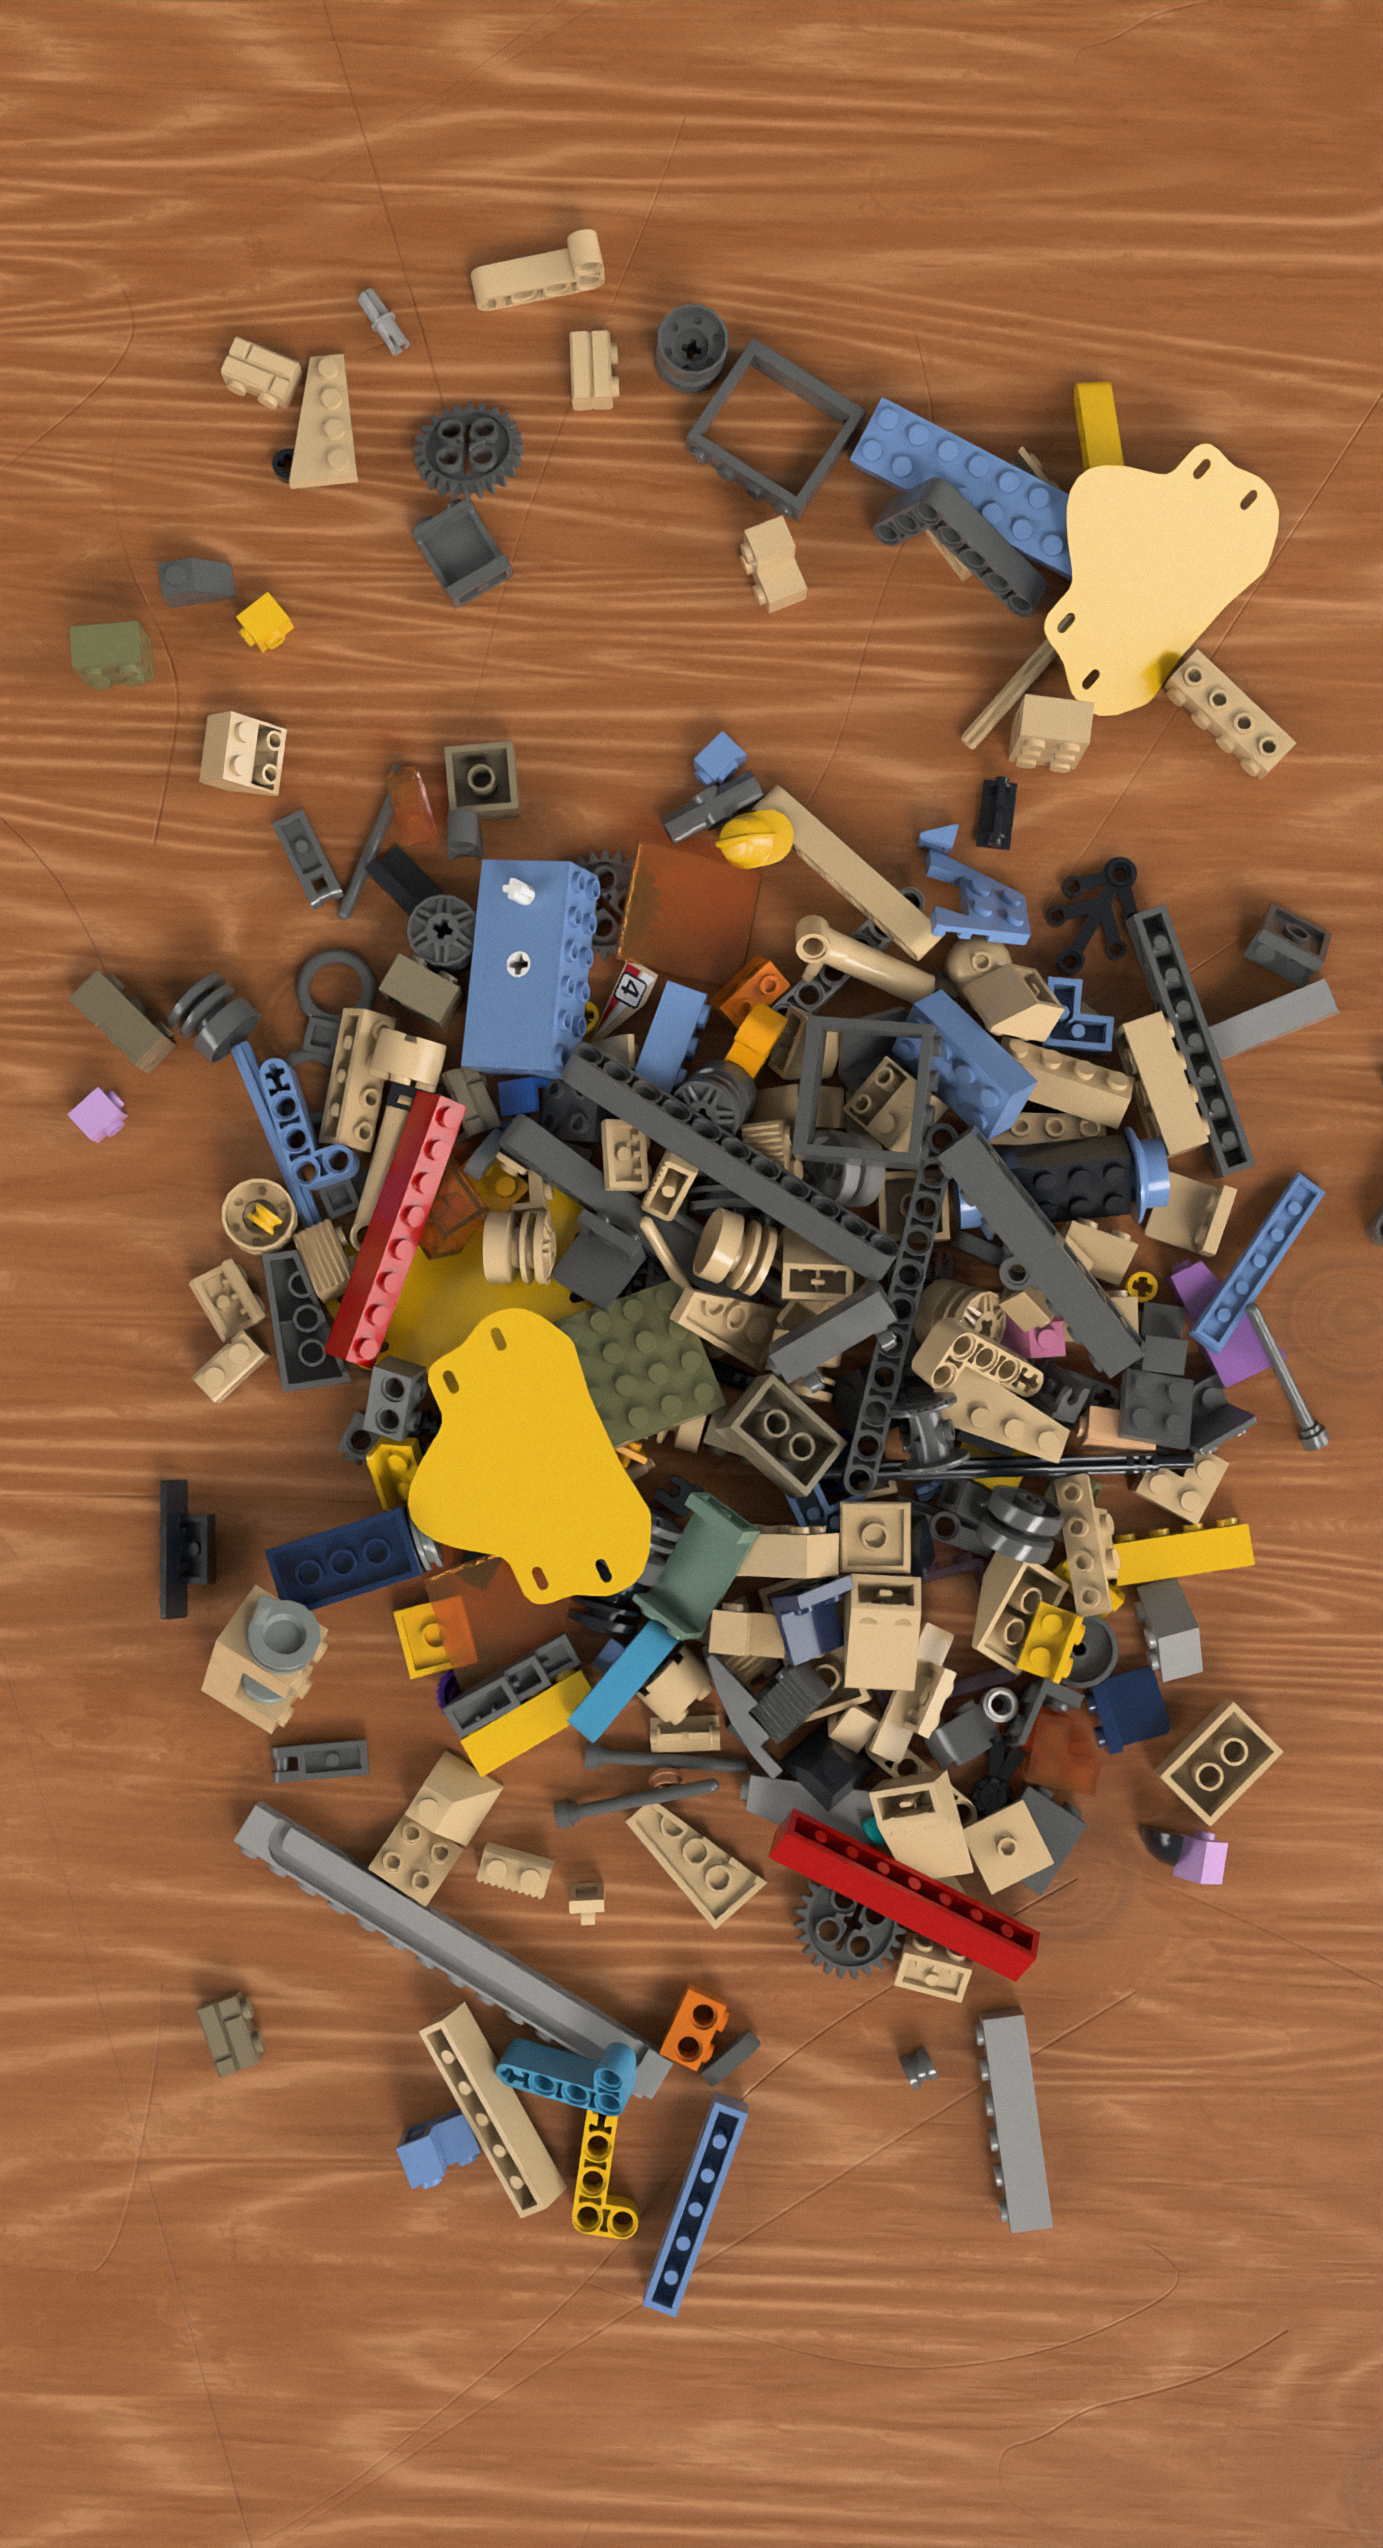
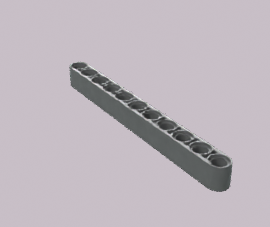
(730, 1161)
(901, 1327)

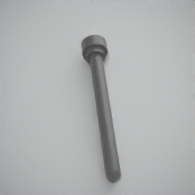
(368, 855)
(1312, 1434)
(598, 1755)
(568, 1812)

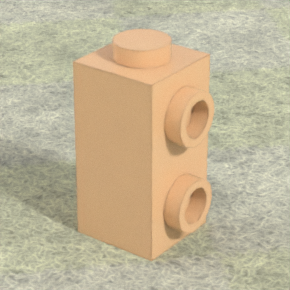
(1099, 1433)

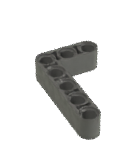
(968, 537)

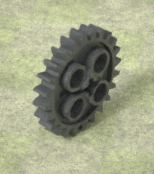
(492, 454)
(614, 895)
(821, 1907)

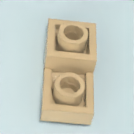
(620, 1048)

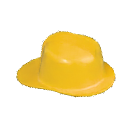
(756, 839)

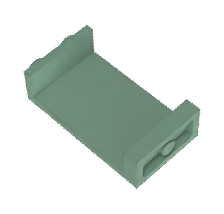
(699, 1568)

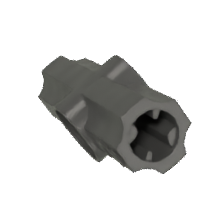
(712, 808)
(963, 1530)

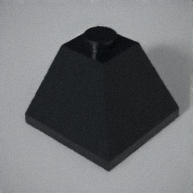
(827, 1767)

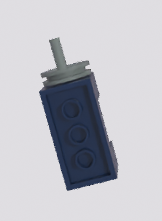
(353, 1559)

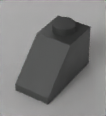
(195, 582)

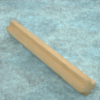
(1013, 690)

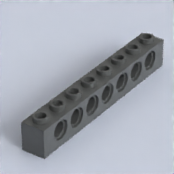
(1177, 999)

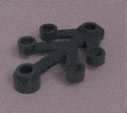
(1097, 910)

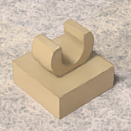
(587, 1900)

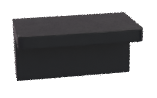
(402, 880)

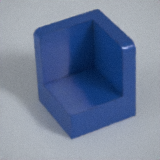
(520, 1096)

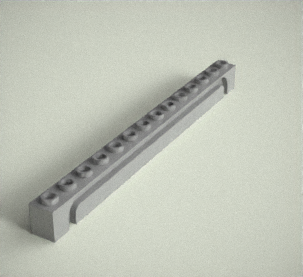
(444, 1944)

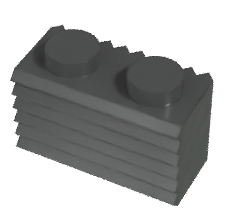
(790, 1701)

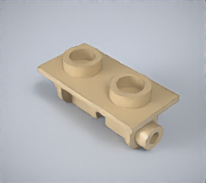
(691, 1734)

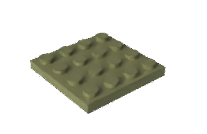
(643, 1365)

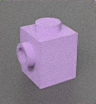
(99, 1114)
(1201, 1858)

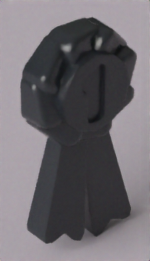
(994, 1790)

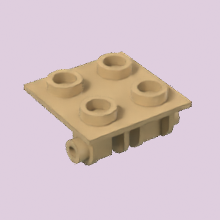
(415, 1860)

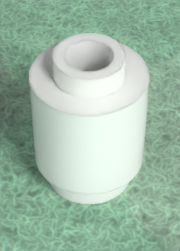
(1009, 1701)

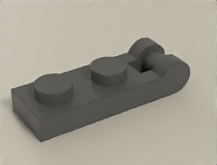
(307, 858)
(321, 1760)

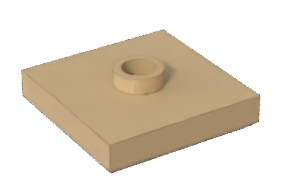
(875, 1537)
(1006, 1846)

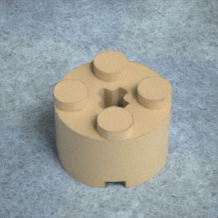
(407, 1060)
(676, 1685)

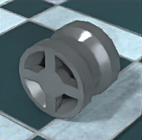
(918, 2067)

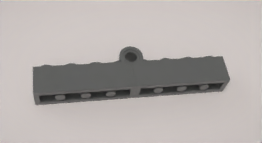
(1042, 1251)

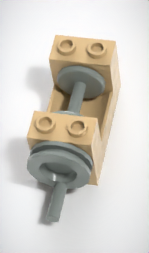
(265, 1659)

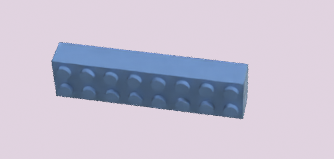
(1025, 510)

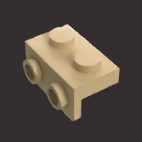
(228, 1299)

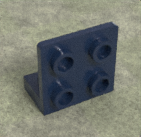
(811, 1618)

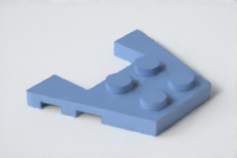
(985, 904)

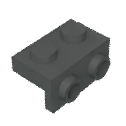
(848, 1397)

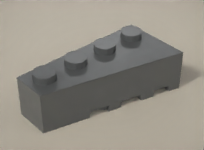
(299, 1327)

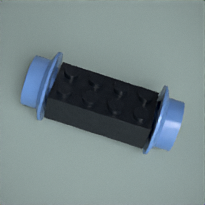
(1083, 1178)

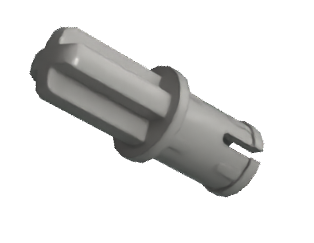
(383, 321)

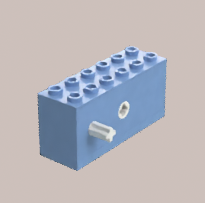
(529, 967)

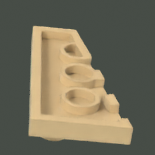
(325, 434)
(730, 1324)
(1003, 1417)
(698, 1867)

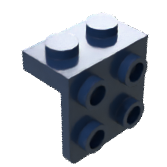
(1127, 1709)

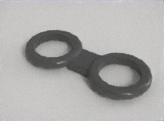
(324, 1028)

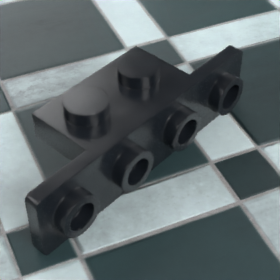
(186, 1549)

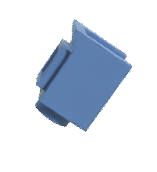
(718, 761)

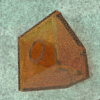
(453, 1215)

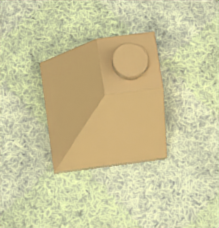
(454, 1799)

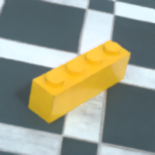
(1184, 1552)
(528, 1724)

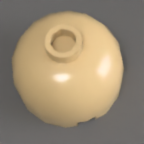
(973, 959)

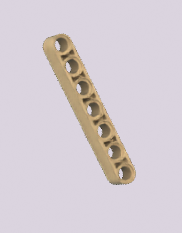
(853, 877)

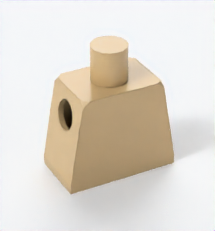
(789, 1049)

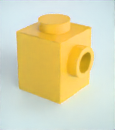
(264, 623)

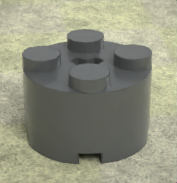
(962, 1737)

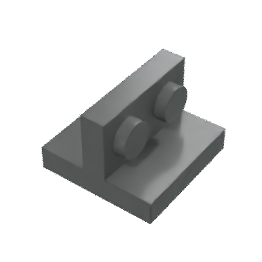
(1288, 945)

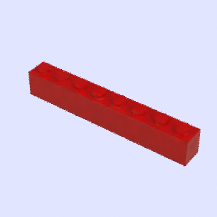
(395, 1229)
(904, 1895)

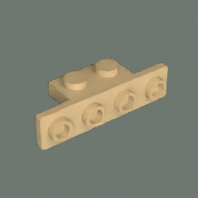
(1047, 1127)
(1087, 1545)
(917, 1709)

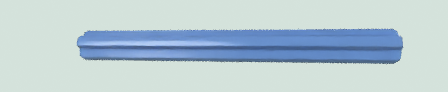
(249, 1071)

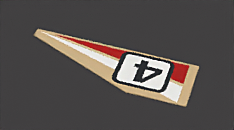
(627, 998)

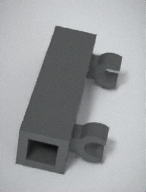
(831, 1333)

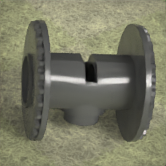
(933, 1433)

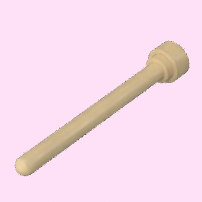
(673, 1269)

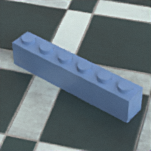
(695, 2204)

